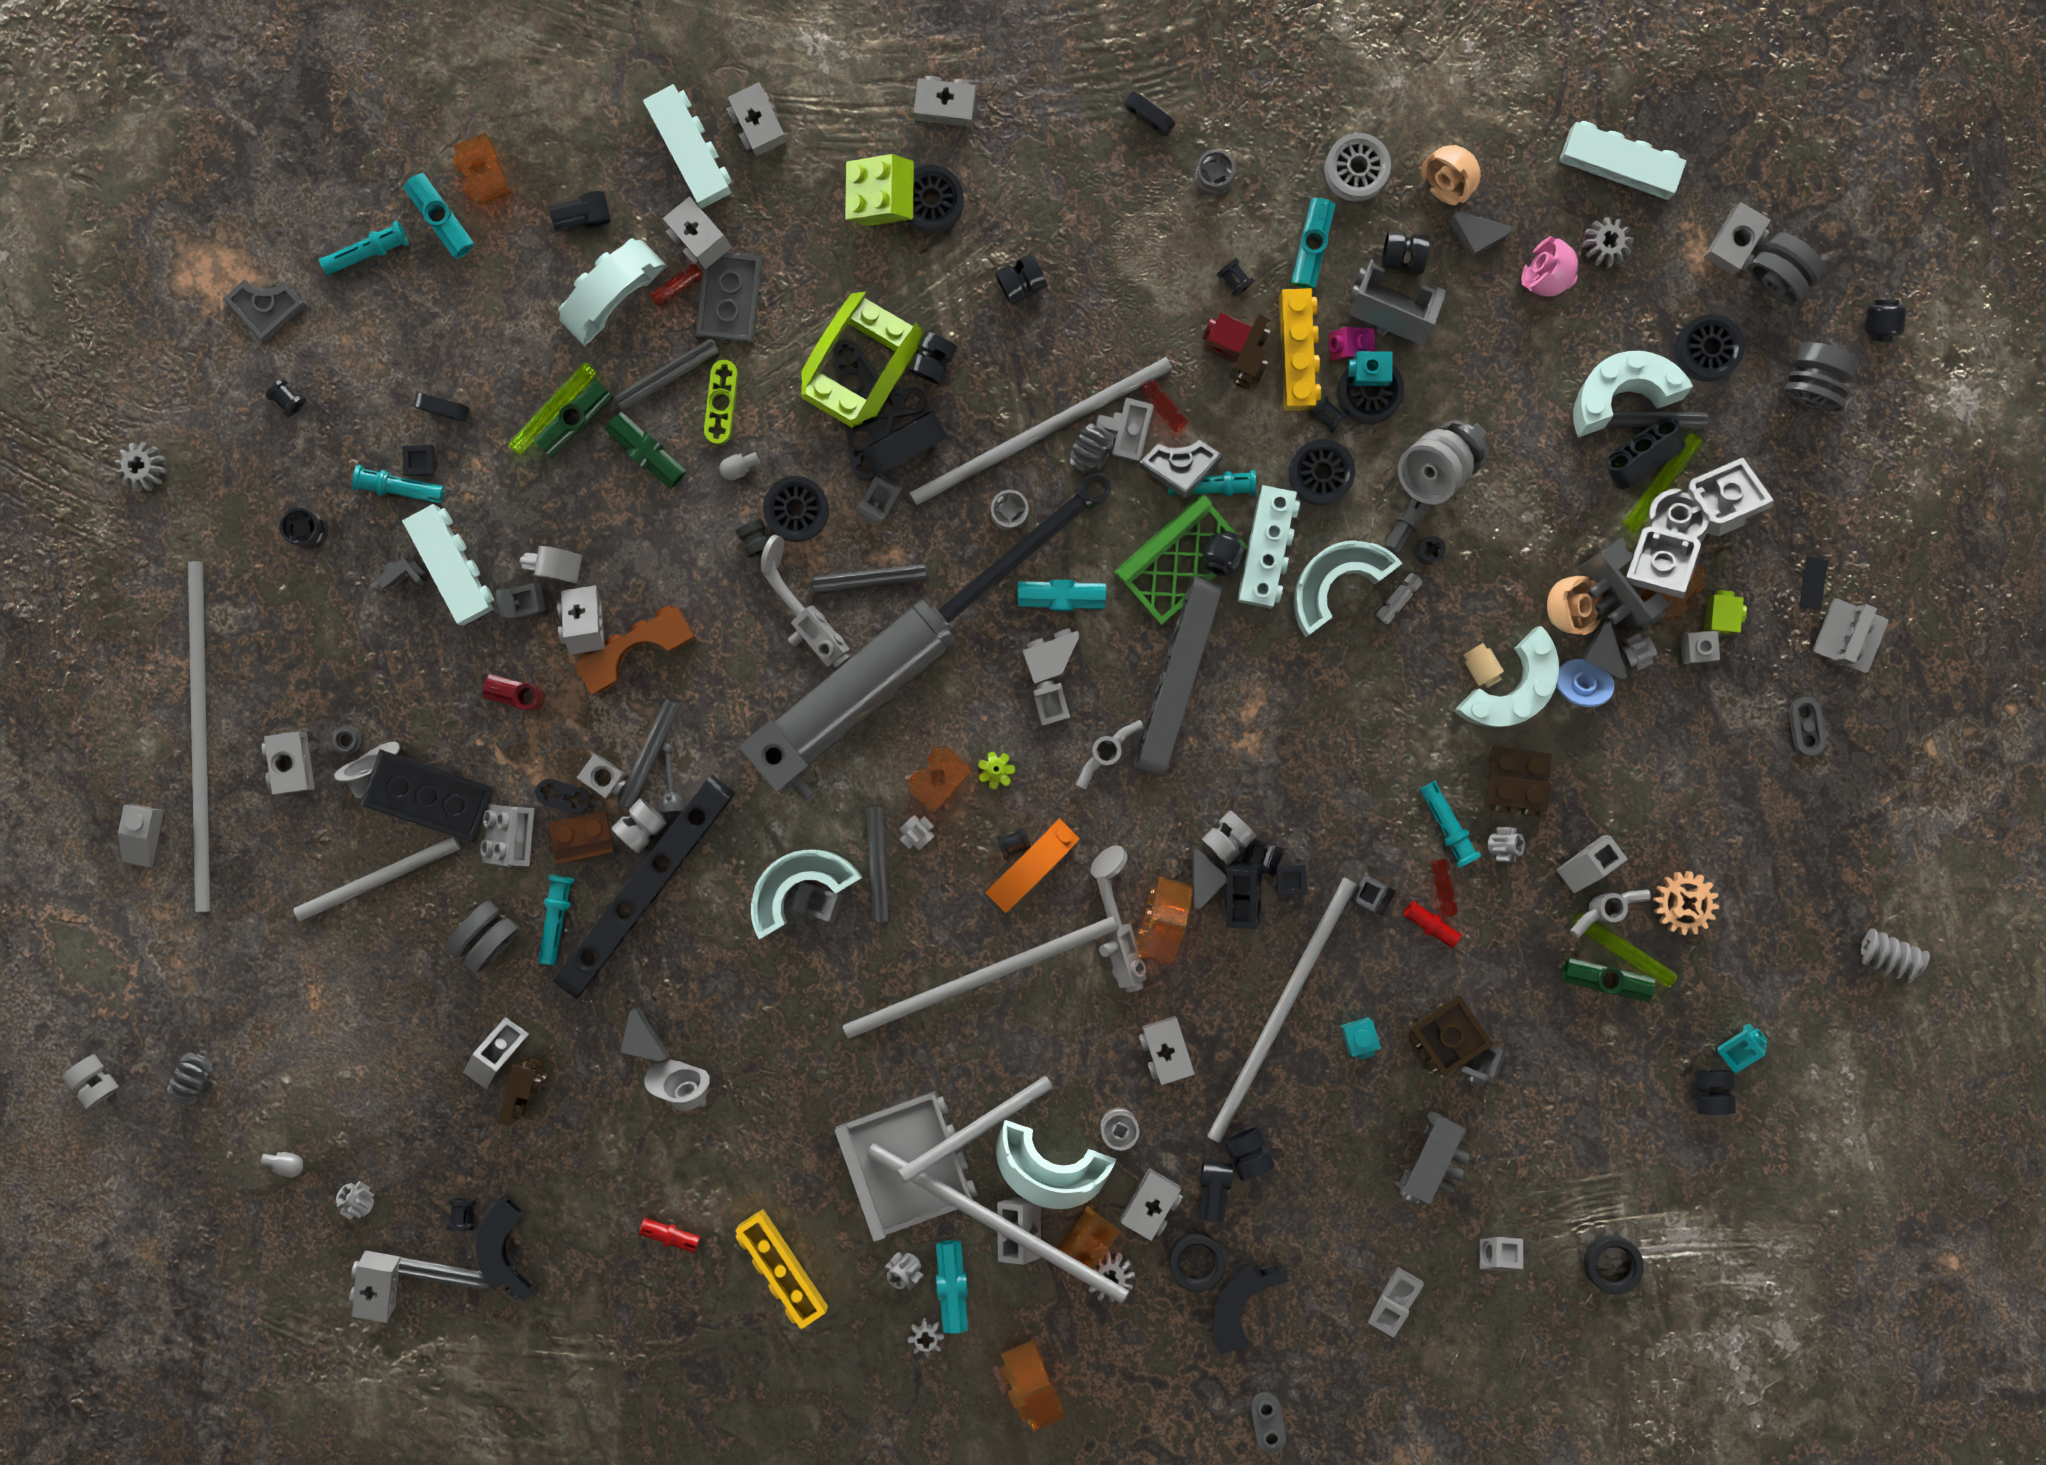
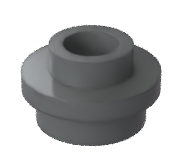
(337, 740)

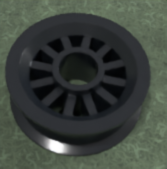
(948, 219)
(1710, 322)
(1377, 415)
(1320, 446)
(782, 486)

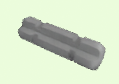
(1399, 598)

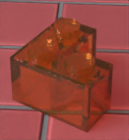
(1164, 920)
(1031, 1386)

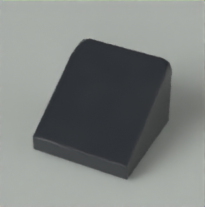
(1265, 854)
(1373, 895)

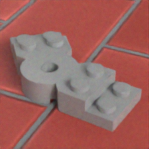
(1713, 506)

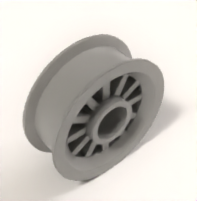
(1381, 157)

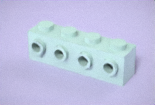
(687, 146)
(1622, 160)
(1267, 547)
(448, 564)

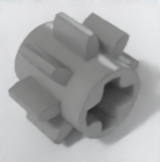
(1638, 651)
(916, 832)
(1506, 844)
(355, 1200)
(903, 1271)
(932, 1332)

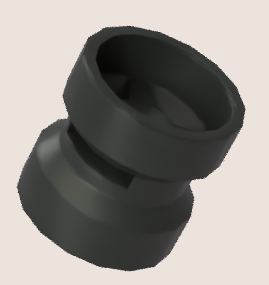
(754, 538)

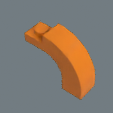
(1032, 865)

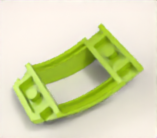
(880, 326)

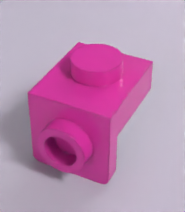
(1348, 340)

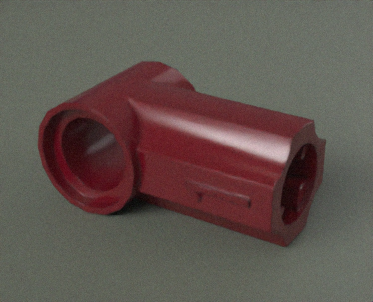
(511, 692)

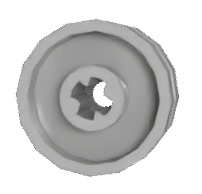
(1435, 466)

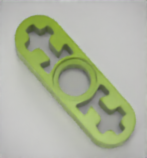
(731, 381)

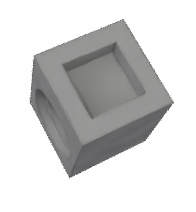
(1699, 647)
(590, 773)
(1501, 1254)

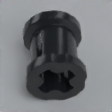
(1226, 273)
(285, 397)
(1324, 418)
(1422, 546)
(1013, 843)
(461, 1214)

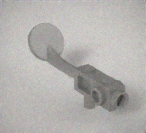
(809, 622)
(1120, 944)

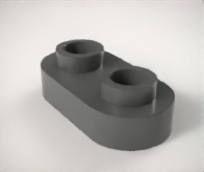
(1809, 726)
(1268, 1423)

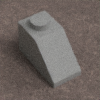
(139, 834)
(495, 1053)

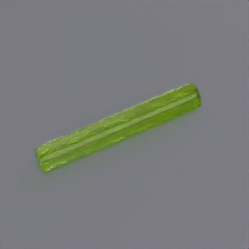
(551, 408)
(1662, 483)
(1630, 953)

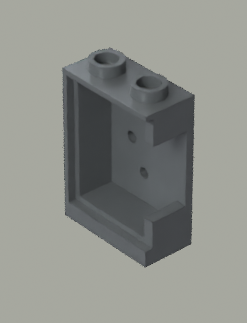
(1393, 310)
(1618, 593)
(1435, 1161)

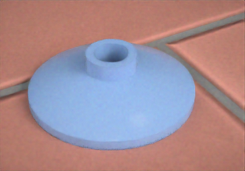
(1584, 683)

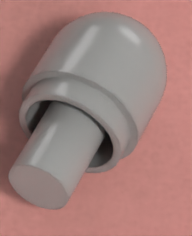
(737, 465)
(283, 1163)

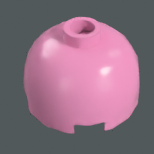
(1552, 268)

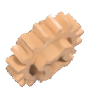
(1677, 894)

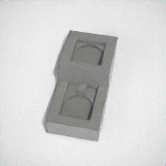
(1395, 1302)

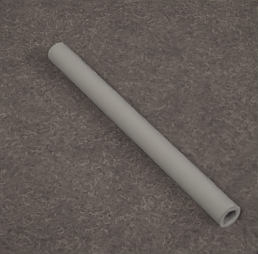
(377, 878)
(974, 1129)

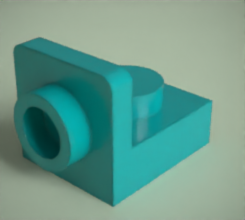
(1744, 1048)

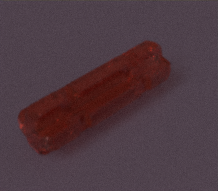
(676, 284)
(1164, 406)
(1445, 887)

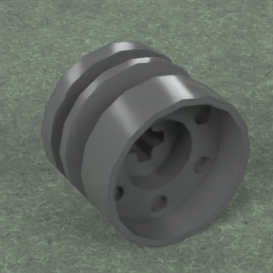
(1821, 376)

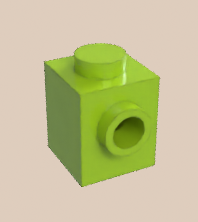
(1724, 613)

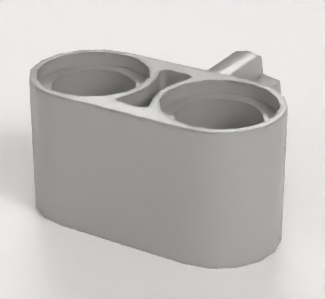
(553, 564)

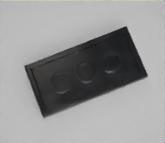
(426, 795)

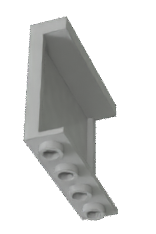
(908, 1133)

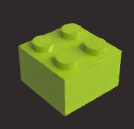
(879, 190)

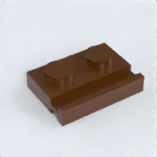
(581, 837)

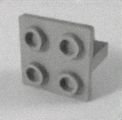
(1851, 635)
(507, 835)

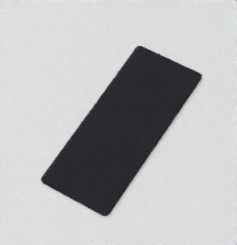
(1813, 582)

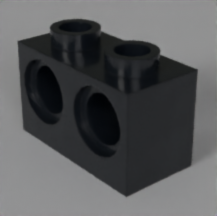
(1244, 895)

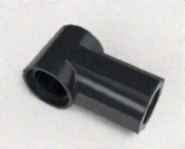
(588, 210)
(1215, 1183)

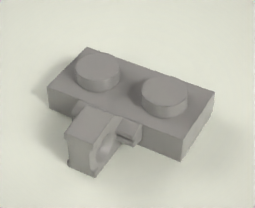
(1129, 428)

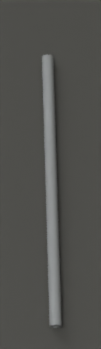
(199, 736)

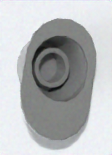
(358, 772)
(678, 1084)

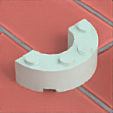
(606, 286)
(1625, 372)
(1339, 559)
(1530, 696)
(785, 873)
(1046, 1182)

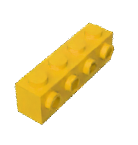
(1297, 349)
(781, 1268)

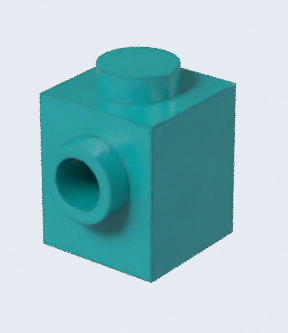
(1371, 368)
(1360, 1038)

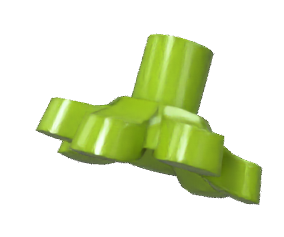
(996, 777)

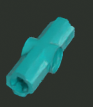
(429, 202)
(1316, 226)
(1061, 595)
(952, 1286)

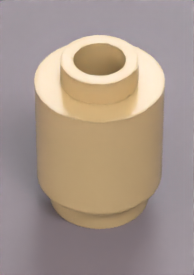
(1483, 665)

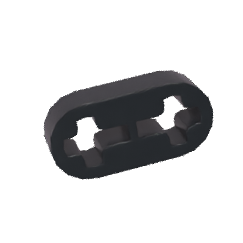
(1149, 113)
(441, 407)
(565, 789)

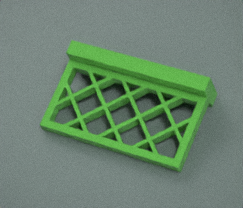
(1159, 544)

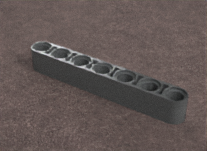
(1177, 676)

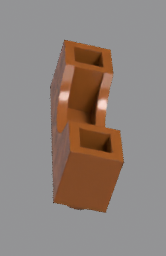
(602, 667)

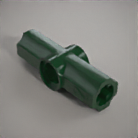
(559, 433)
(645, 450)
(1625, 982)

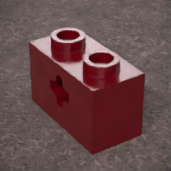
(1226, 337)

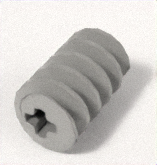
(1894, 955)

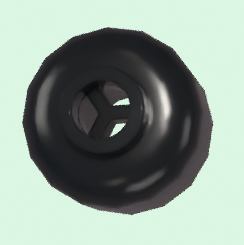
(1885, 319)
(1223, 553)

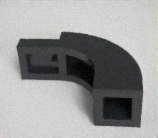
(492, 1249)
(1232, 1298)

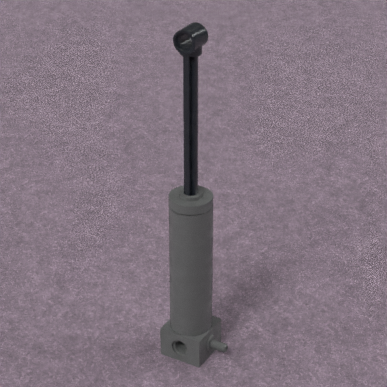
(887, 664)

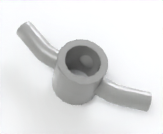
(1116, 740)
(1619, 909)

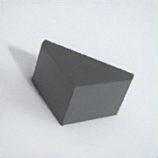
(1478, 233)
(1604, 651)
(1205, 878)
(641, 1039)

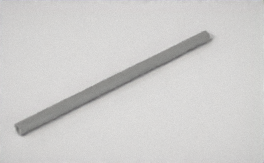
(1041, 431)
(981, 977)
(1281, 1010)
(1003, 1226)

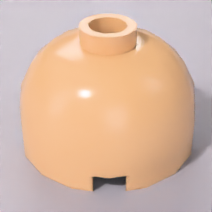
(1452, 173)
(1572, 607)

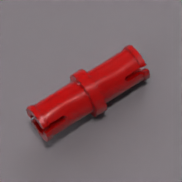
(1432, 924)
(669, 1235)

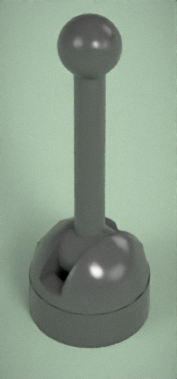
(672, 801)

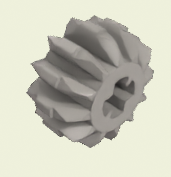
(1612, 252)
(137, 456)
(1119, 1271)

